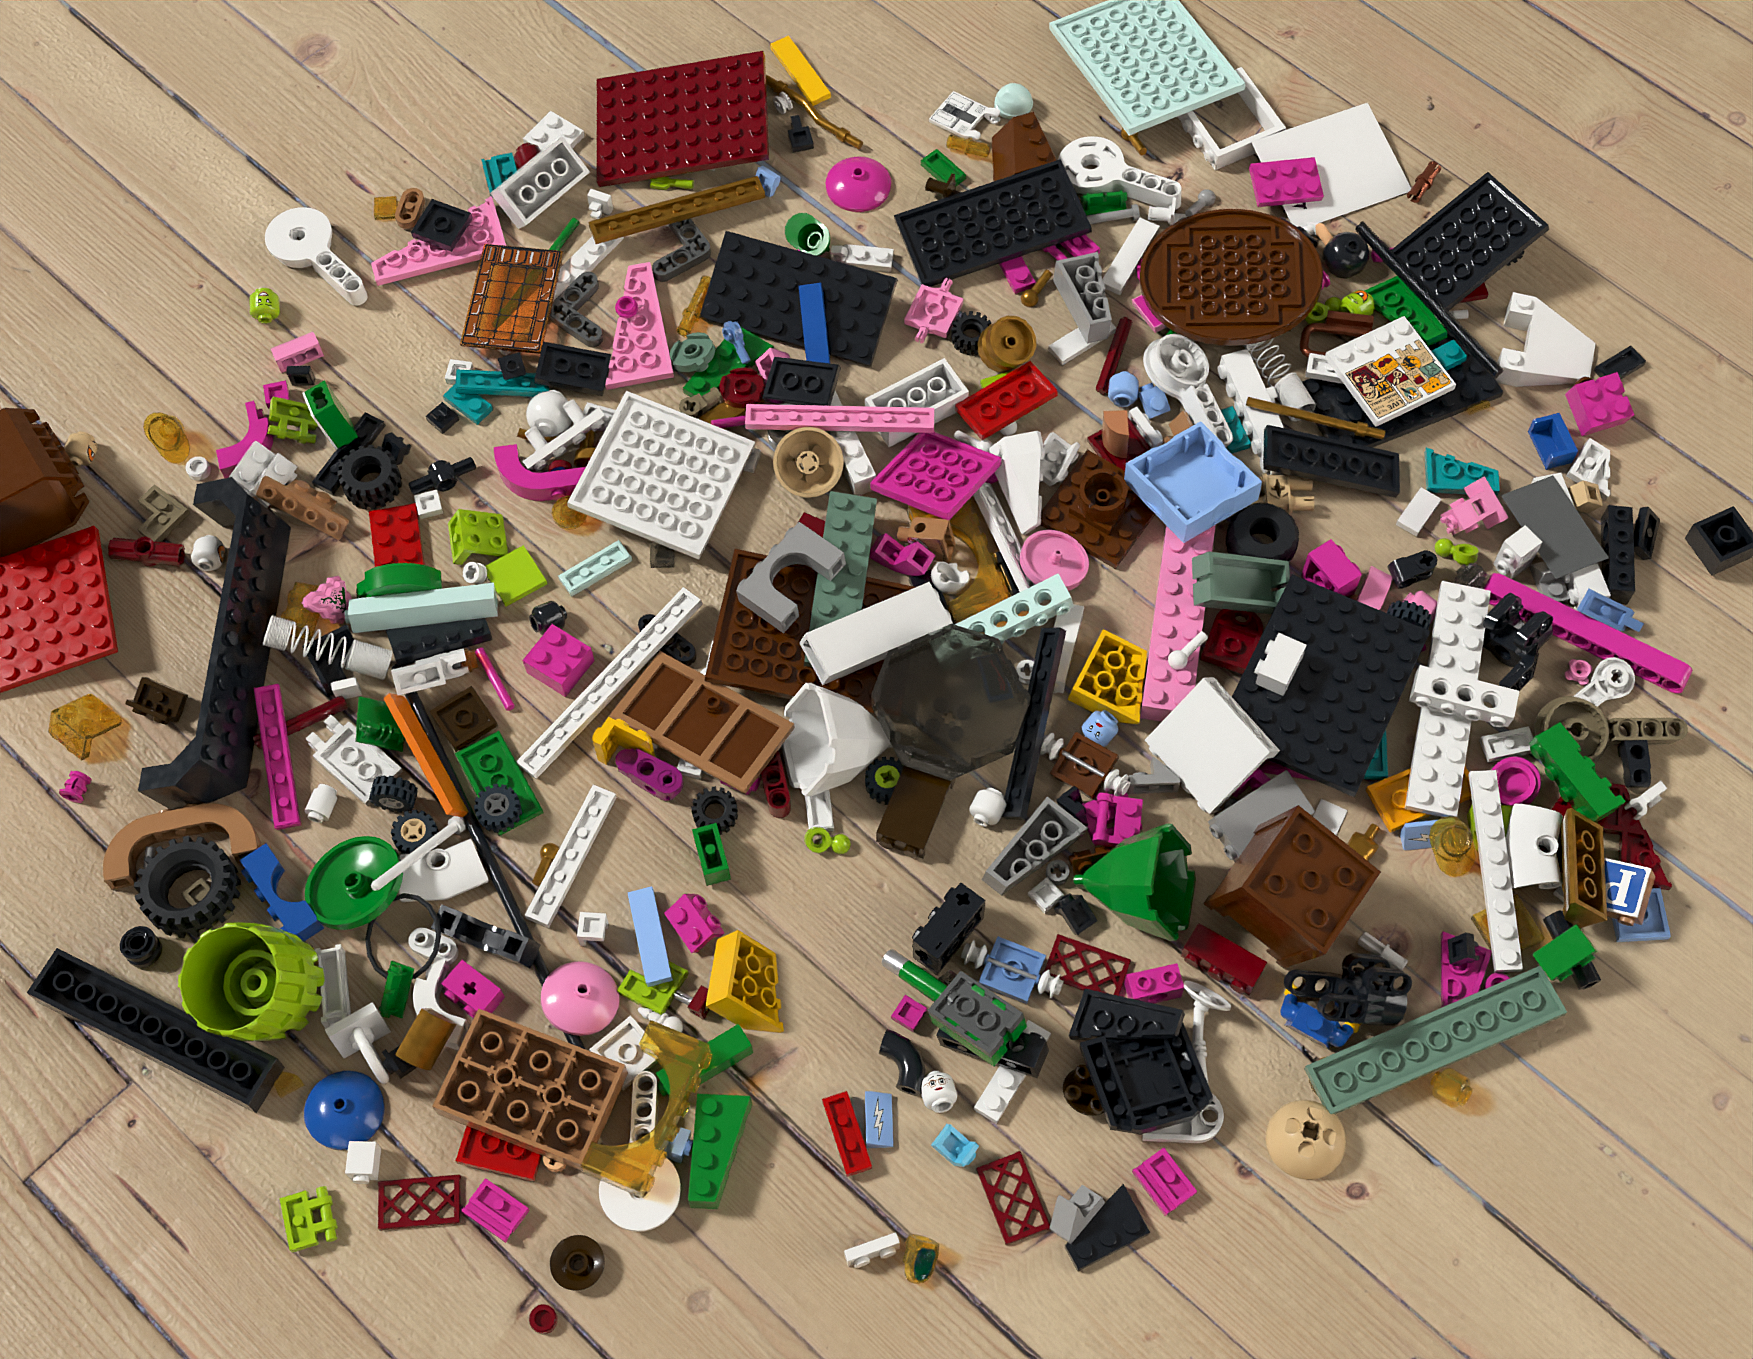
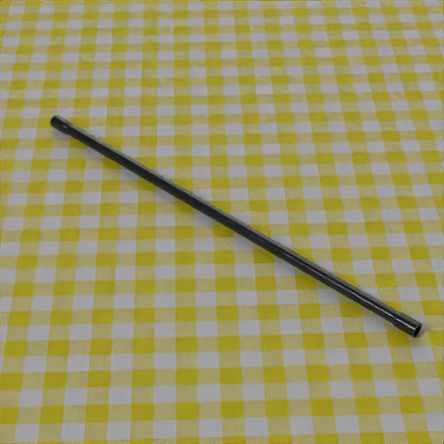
(483, 846)

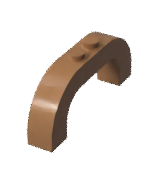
(169, 824)

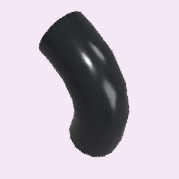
(907, 1059)

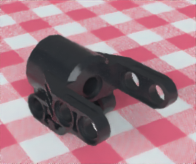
(1514, 641)
(1359, 993)

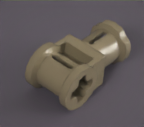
(700, 405)

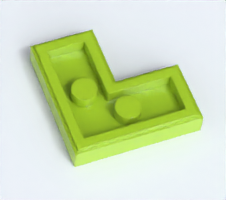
(654, 997)

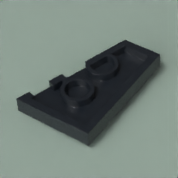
(1109, 1231)

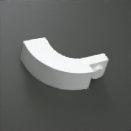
(427, 994)

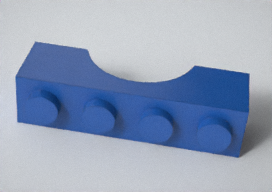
(266, 872)

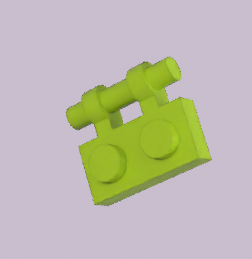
(291, 413)
(299, 1219)

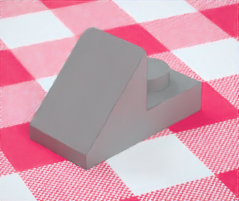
(1548, 584)
(1159, 781)
(1074, 1214)

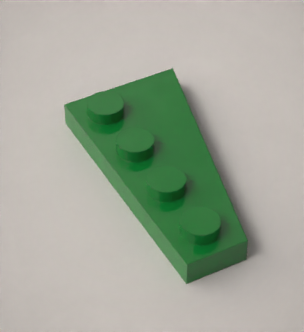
(1396, 300)
(723, 362)

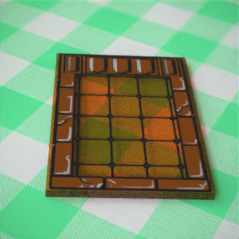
(512, 298)

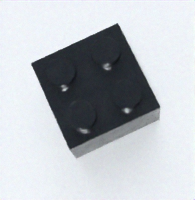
(1721, 540)

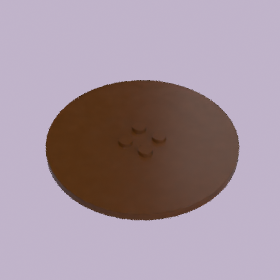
(1231, 277)

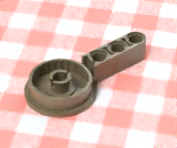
(1597, 732)

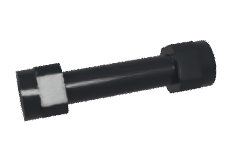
(1003, 568)

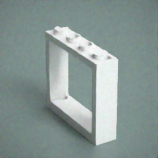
(1222, 157)

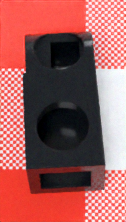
(1635, 763)

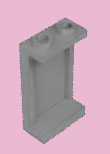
(1239, 821)

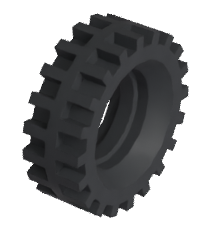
(169, 866)

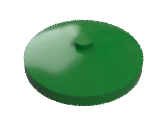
(342, 881)

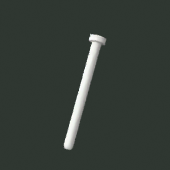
(455, 825)

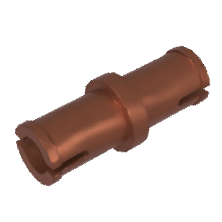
(1424, 181)

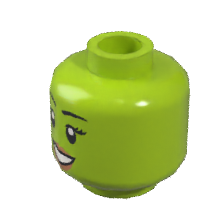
(264, 305)

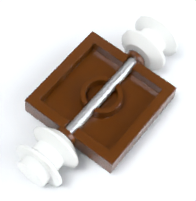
(1084, 765)

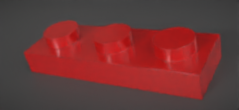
(847, 1134)

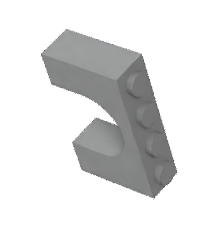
(797, 547)

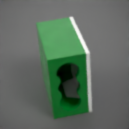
(330, 415)

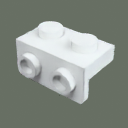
(1057, 458)

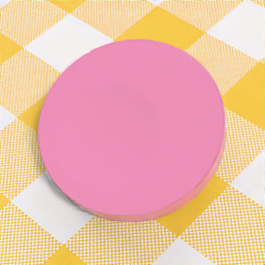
(1054, 553)

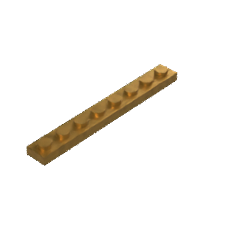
(676, 209)

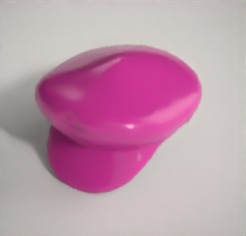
(1517, 781)

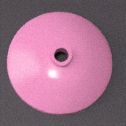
(576, 1011)

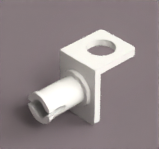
(1165, 214)

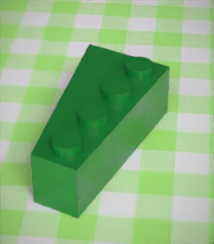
(1574, 774)

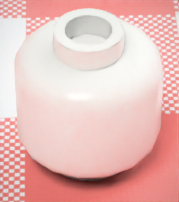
(987, 807)

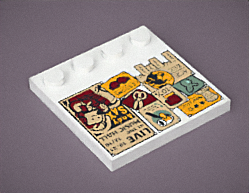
(1390, 371)

